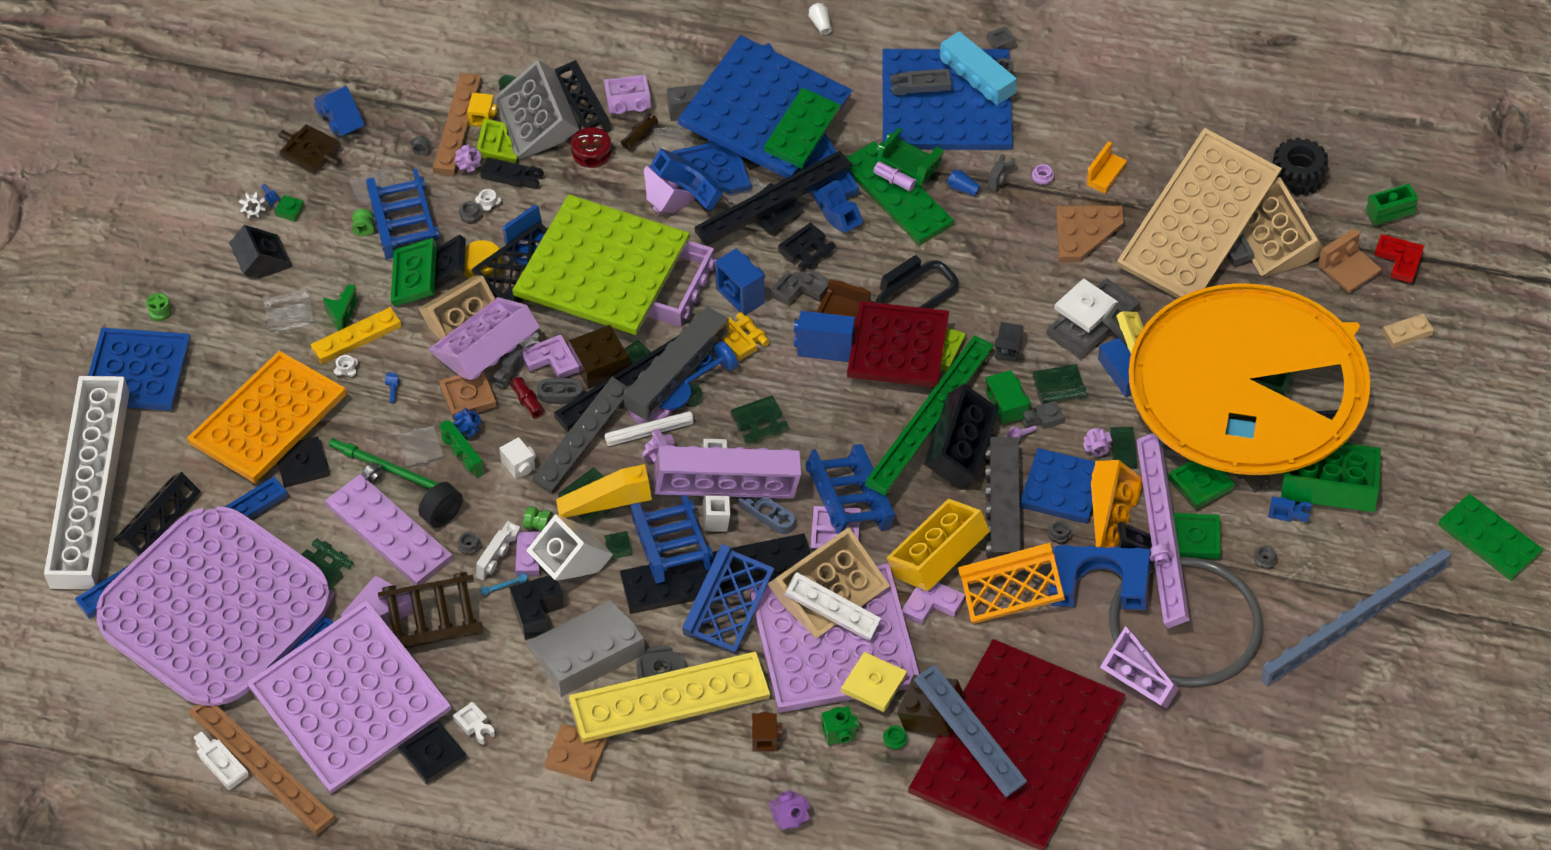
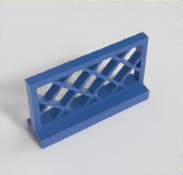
(709, 590)

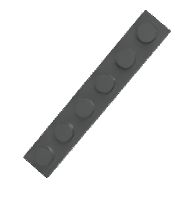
(580, 436)

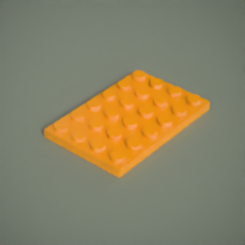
(267, 416)

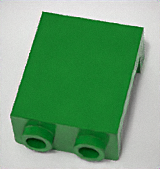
(908, 158)

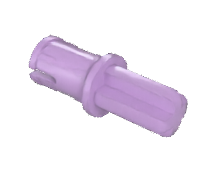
(894, 176)

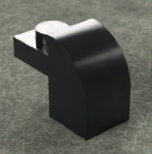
(1009, 341)

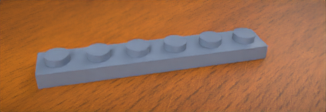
(970, 730)

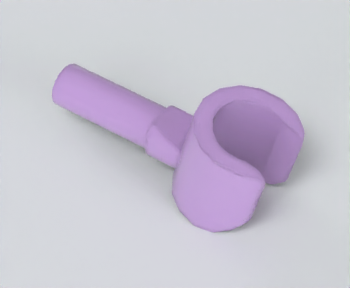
(1017, 432)

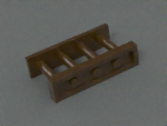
(446, 630)

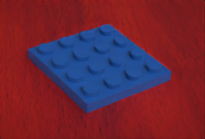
(147, 360)

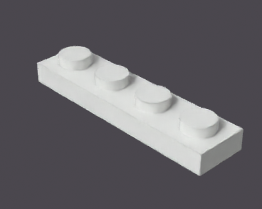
(832, 606)

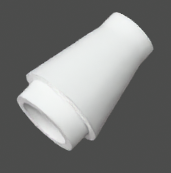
(820, 17)

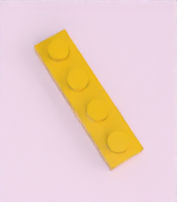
(355, 335)

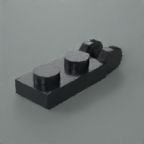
(511, 173)

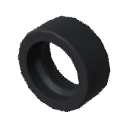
(440, 504)

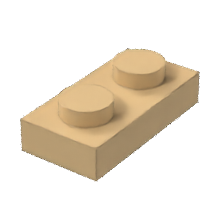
(1407, 331)

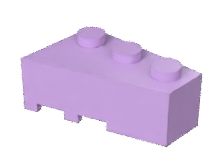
(1138, 668)

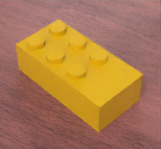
(938, 544)

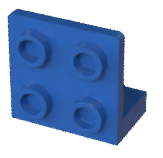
(520, 225)

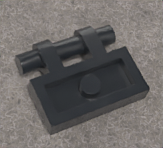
(802, 242)

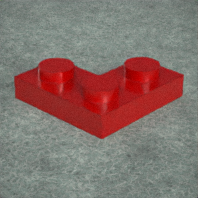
(1404, 253)

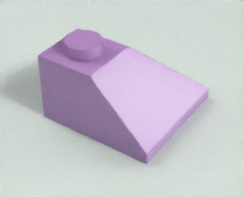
(664, 194)

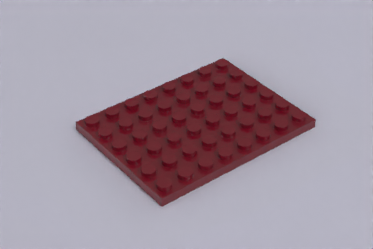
(1044, 724)

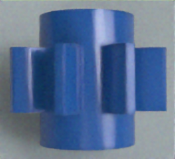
(467, 422)

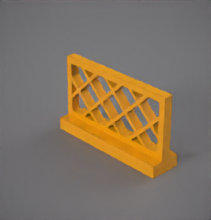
(1004, 565)

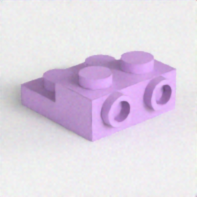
(627, 94)

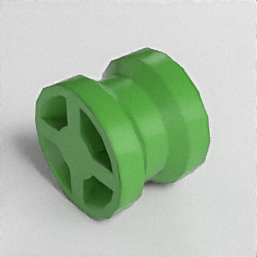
(363, 222)
(158, 307)

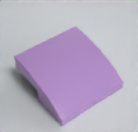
(822, 529)

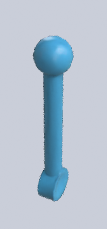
(521, 579)

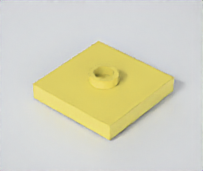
(874, 681)

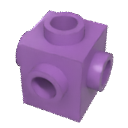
(789, 810)

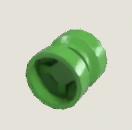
(536, 519)

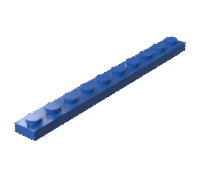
(249, 504)

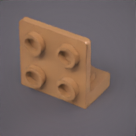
(1347, 263)

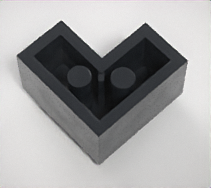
(531, 603)

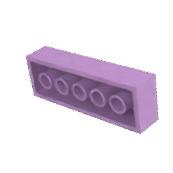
(726, 472)

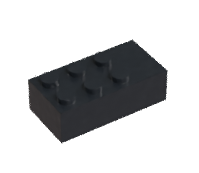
(961, 436)

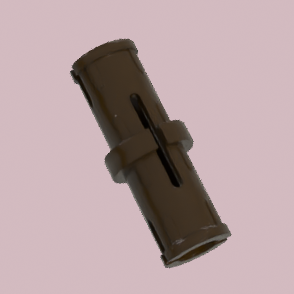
(639, 132)

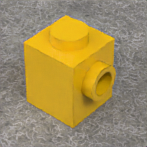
(481, 108)

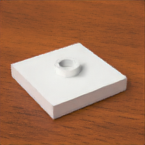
(1085, 305)

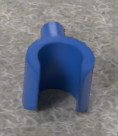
(270, 195)
(392, 380)

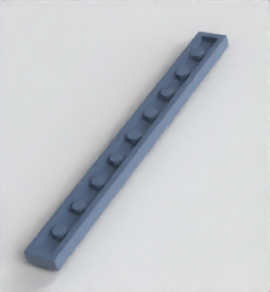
(1350, 620)

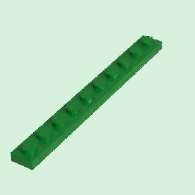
(927, 416)

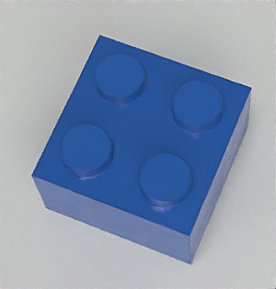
(740, 281)

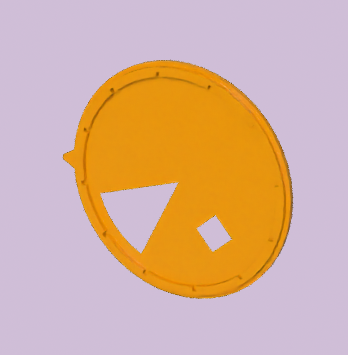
(1199, 368)

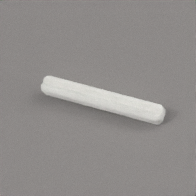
(645, 429)

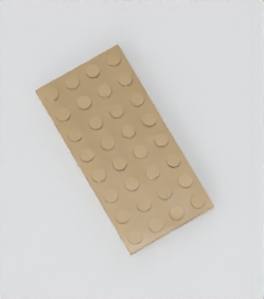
(1198, 216)

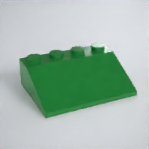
(1340, 480)

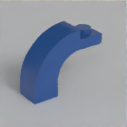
(687, 175)

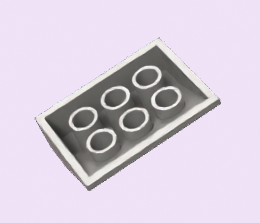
(535, 111)
(587, 647)

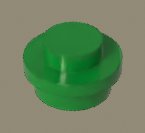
(895, 737)

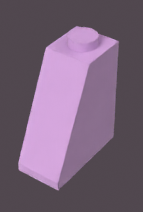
(370, 594)

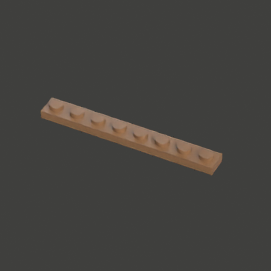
(263, 767)

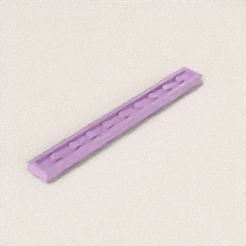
(1162, 529)

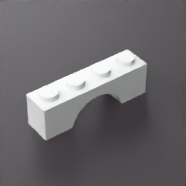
(716, 508)

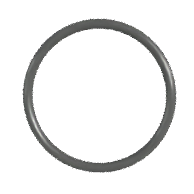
(1246, 592)

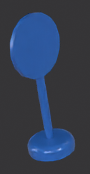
(682, 394)

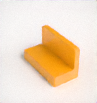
(1105, 169)

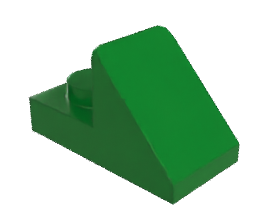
(341, 310)

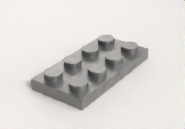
(1079, 340)

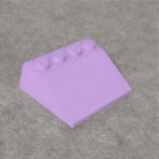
(485, 337)

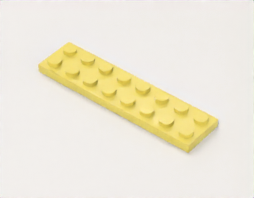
(668, 697)

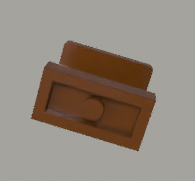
(843, 299)

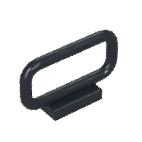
(912, 270)

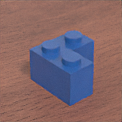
(340, 110)

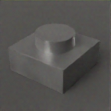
(1001, 38)

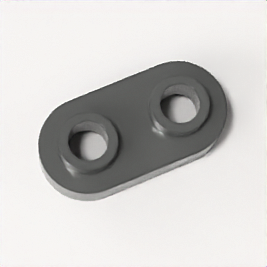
(560, 389)

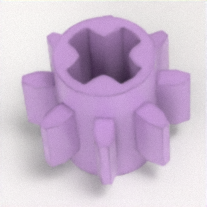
(468, 158)
(1097, 442)

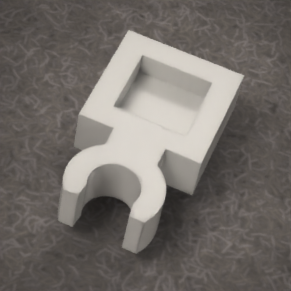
(473, 720)

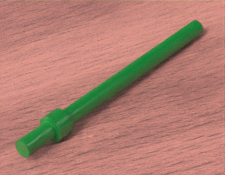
(352, 451)

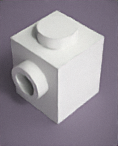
(517, 458)

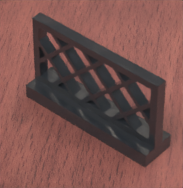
(521, 239)

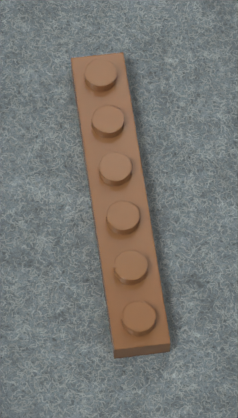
(456, 124)

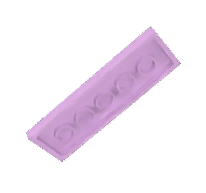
(389, 530)

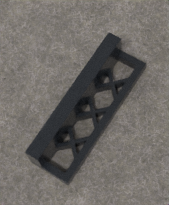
(585, 93)
(154, 505)

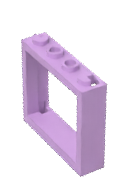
(696, 253)

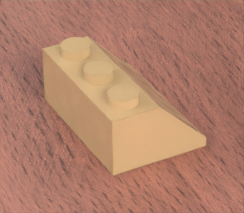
(456, 305)

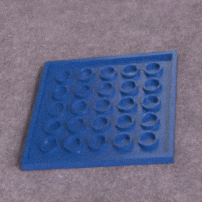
(749, 98)
(944, 119)

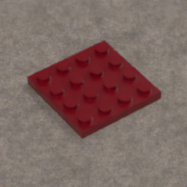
(898, 344)

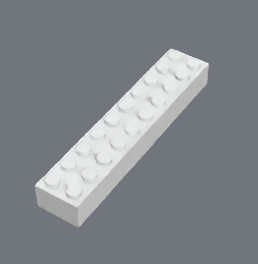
(87, 483)

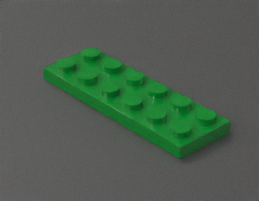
(913, 211)

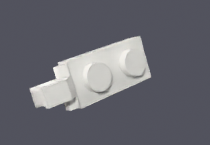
(496, 548)
(220, 761)

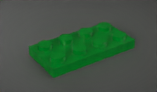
(802, 128)
(1490, 537)

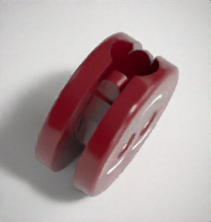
(591, 147)

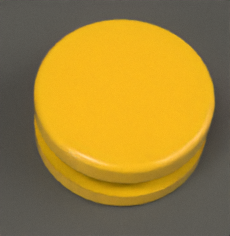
(476, 253)

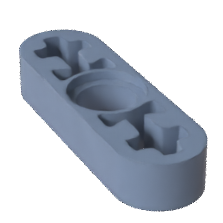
(769, 519)

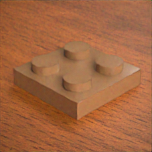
(467, 393)
(572, 756)

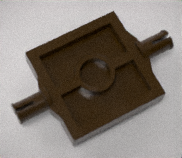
(310, 148)

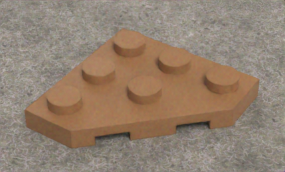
(1085, 229)

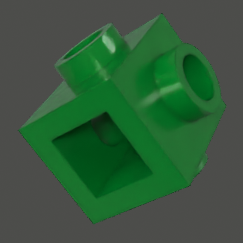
(839, 725)

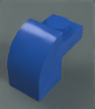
(837, 210)

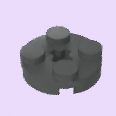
(659, 656)

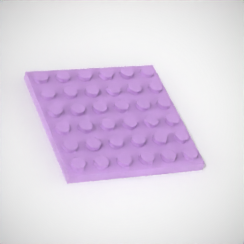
(813, 670)
(348, 696)

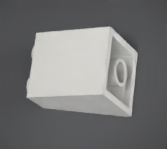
(568, 549)

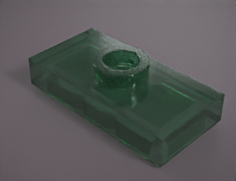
(1123, 446)

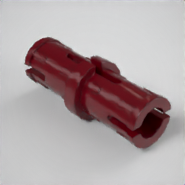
(527, 397)

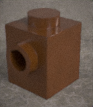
(765, 731)

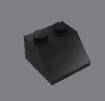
(259, 252)

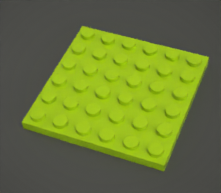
(601, 264)

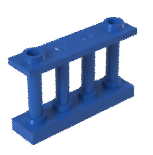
(385, 225)
(861, 466)
(653, 550)

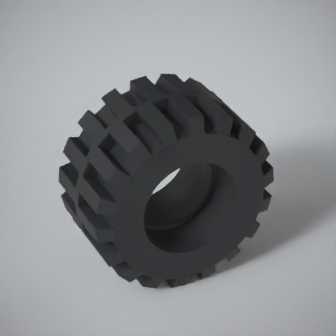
(1306, 155)

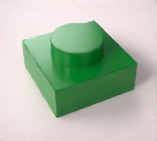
(289, 208)

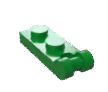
(461, 448)

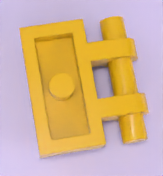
(739, 341)

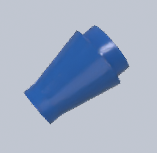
(962, 182)

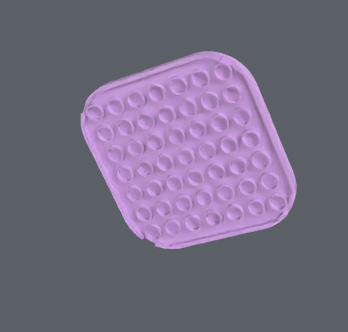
(212, 605)

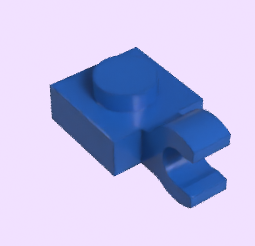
(1286, 509)

